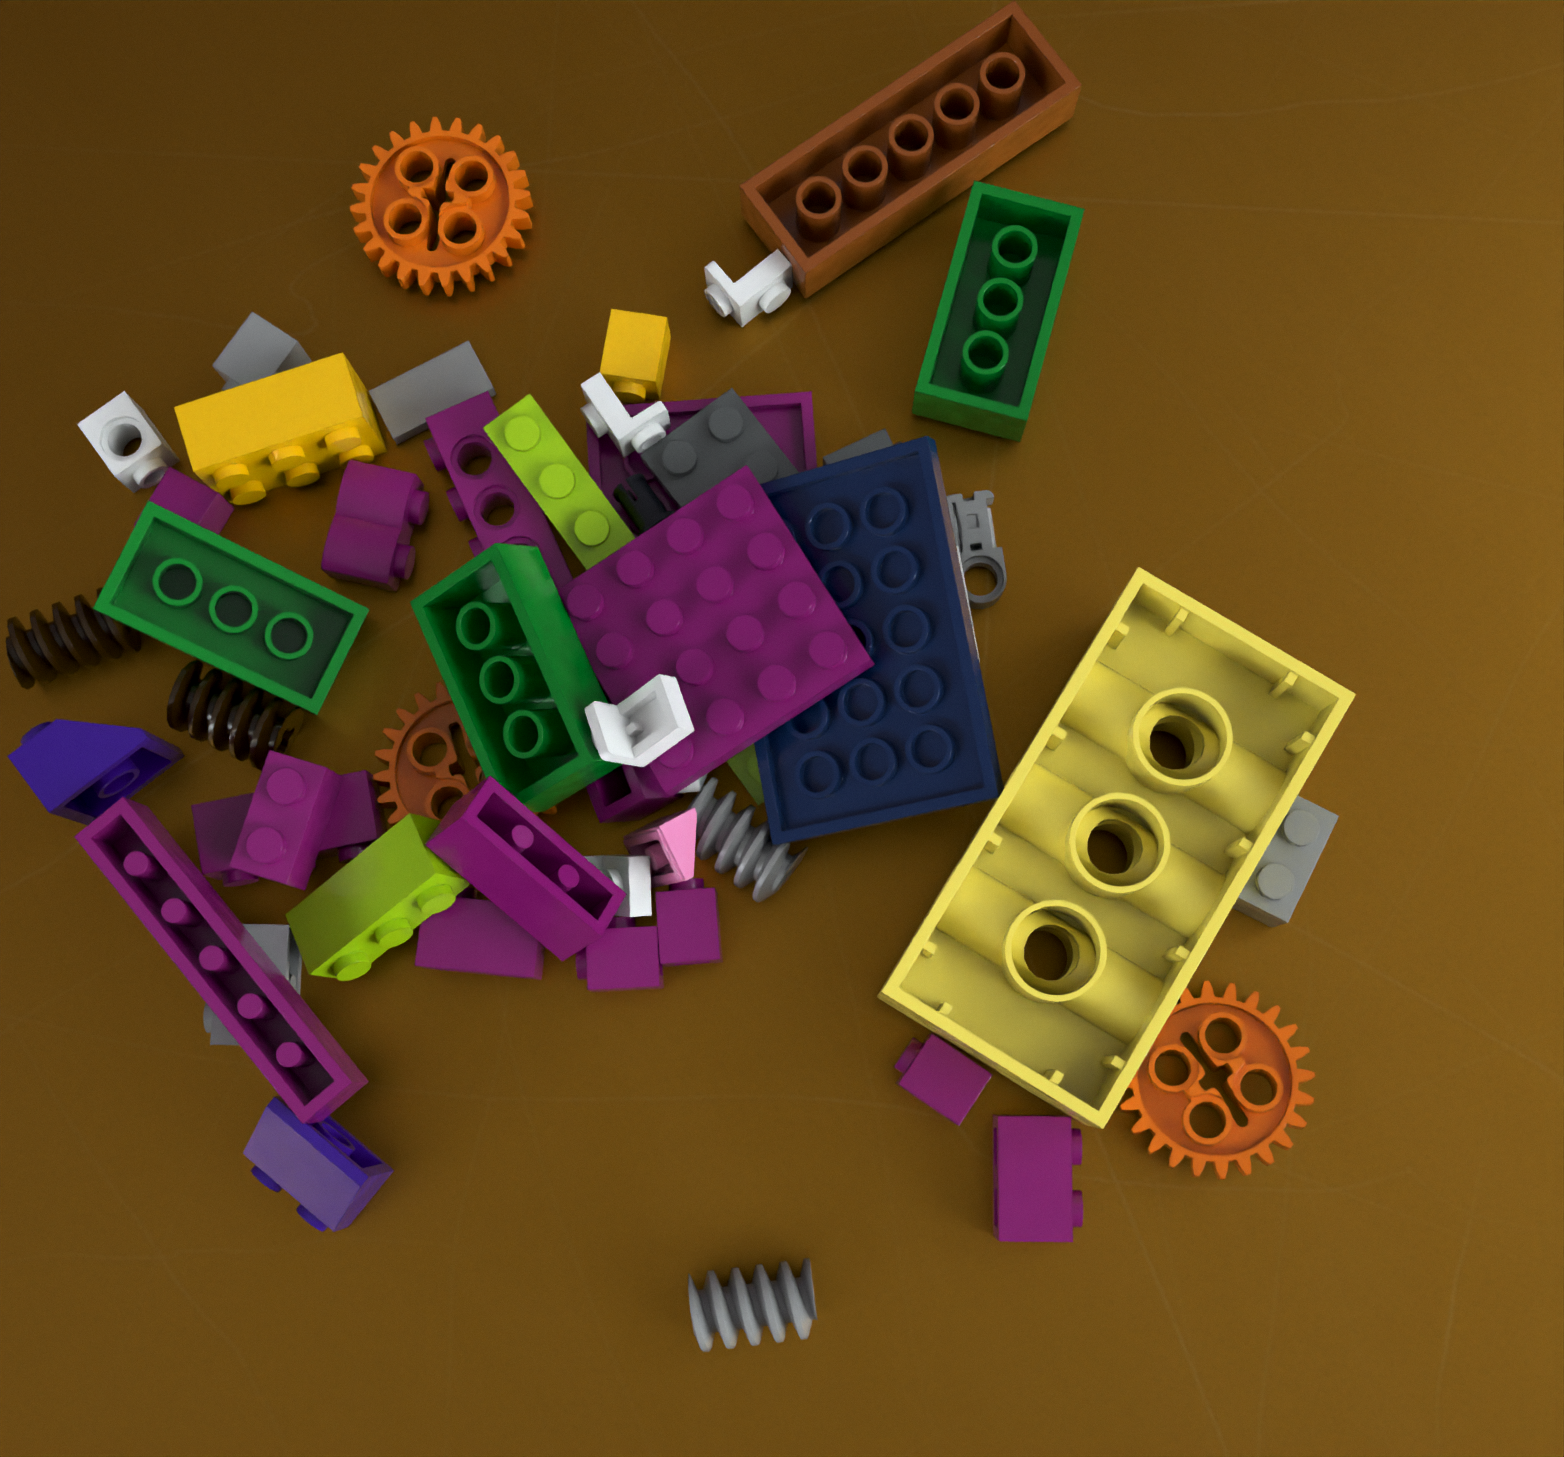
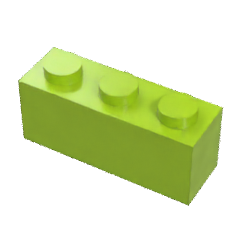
(374, 901)

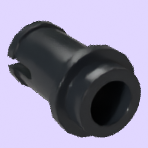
(645, 510)

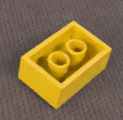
(281, 430)

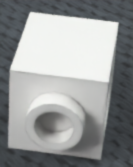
(115, 426)

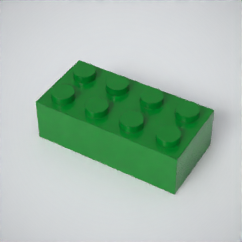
(997, 311)
(231, 608)
(515, 673)

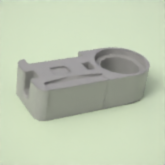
(977, 542)

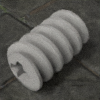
(741, 843)
(752, 1305)

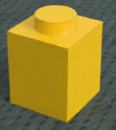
(635, 355)

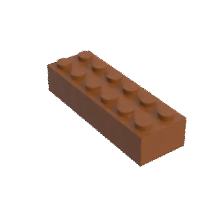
(910, 148)

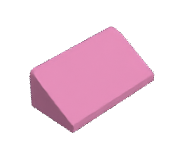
(670, 846)

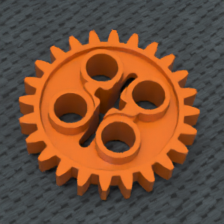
(394, 200)
(419, 787)
(1259, 1051)

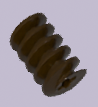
(65, 642)
(227, 718)

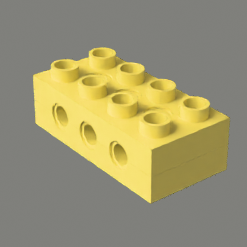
(1190, 837)

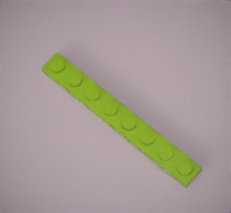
(577, 510)

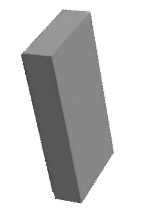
(430, 389)

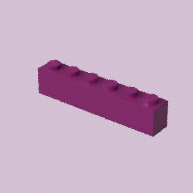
(221, 960)

